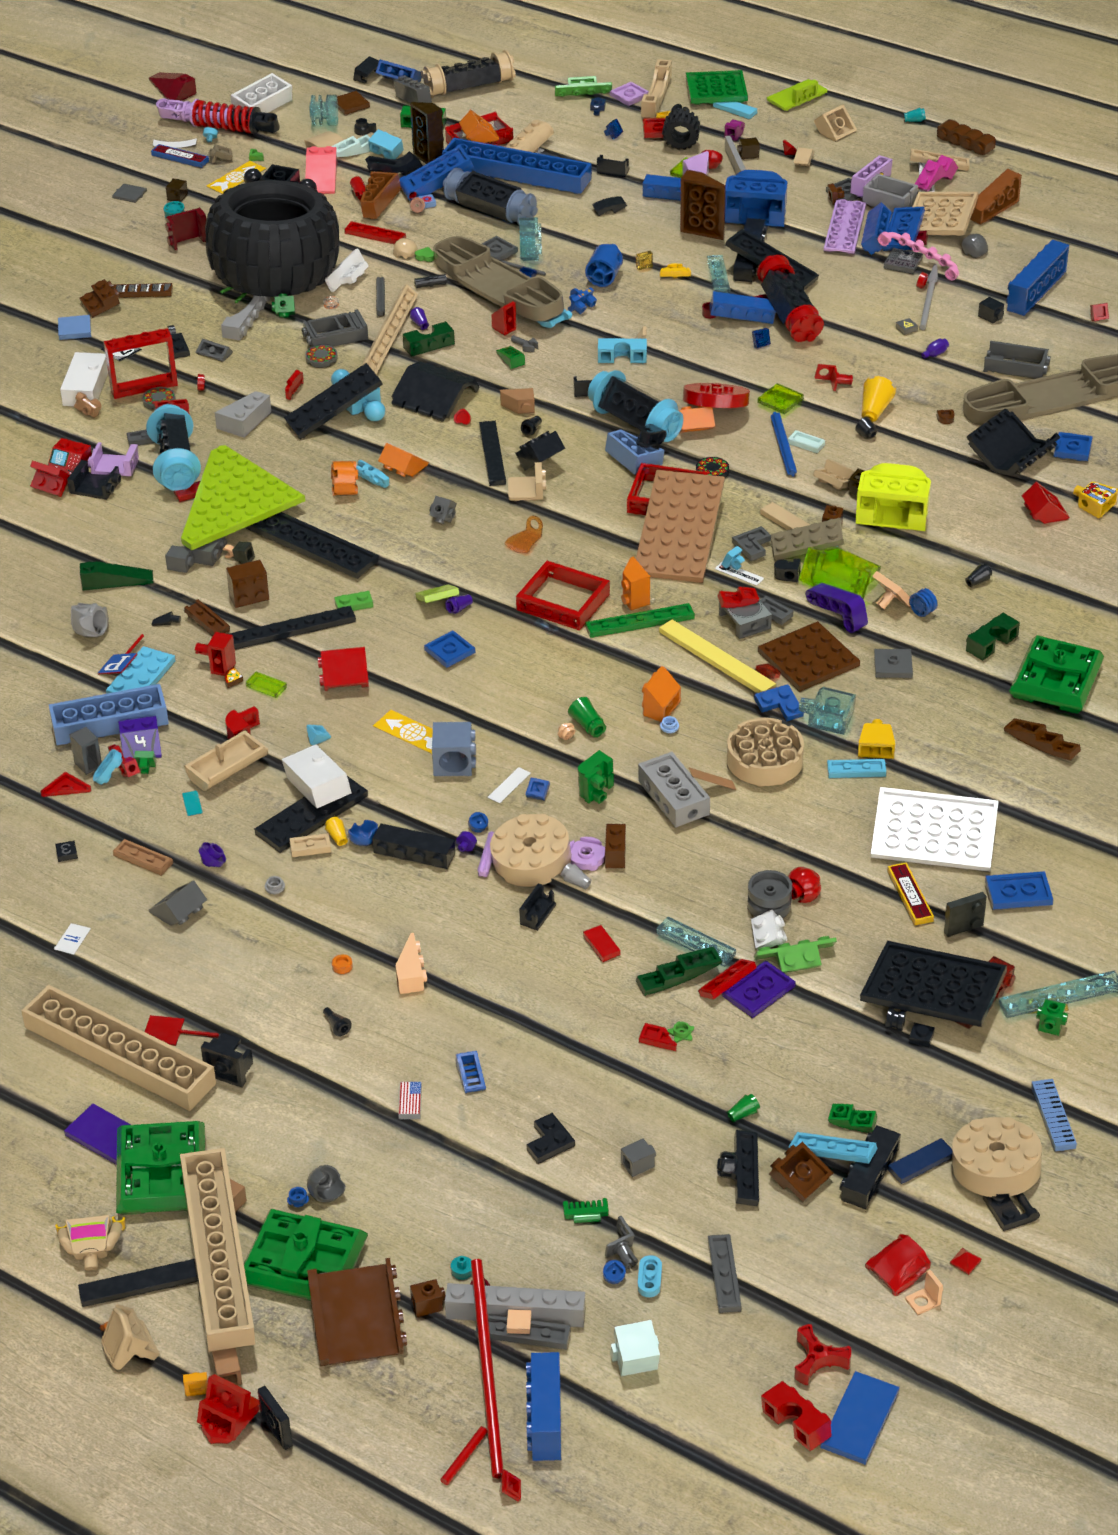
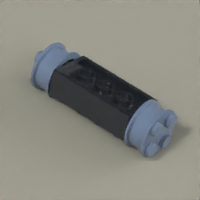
(489, 195)

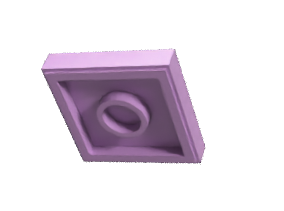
(628, 93)

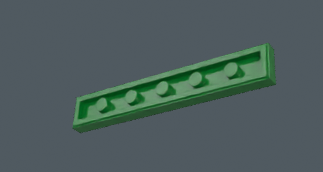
(639, 620)

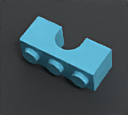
(613, 347)

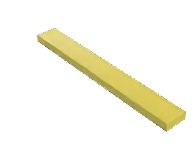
(716, 657)

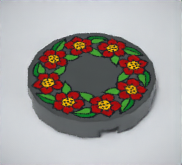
(321, 356)
(157, 394)

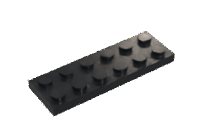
(757, 250)
(333, 401)
(304, 818)

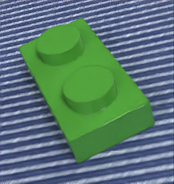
(357, 600)

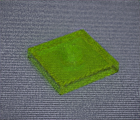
(780, 398)

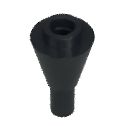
(339, 1024)

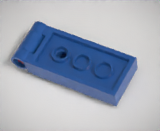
(431, 176)

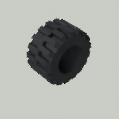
(681, 139)

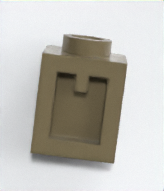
(221, 152)

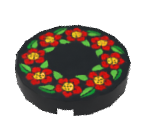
(714, 466)

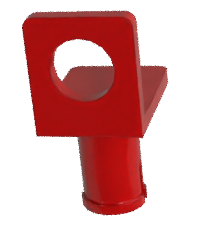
(833, 376)

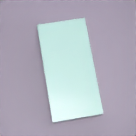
(806, 441)

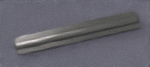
(380, 296)

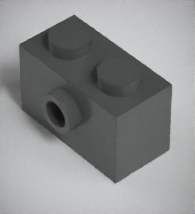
(85, 750)

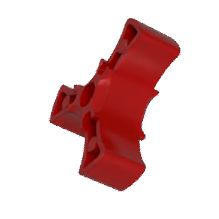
(818, 1355)

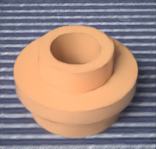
(566, 731)

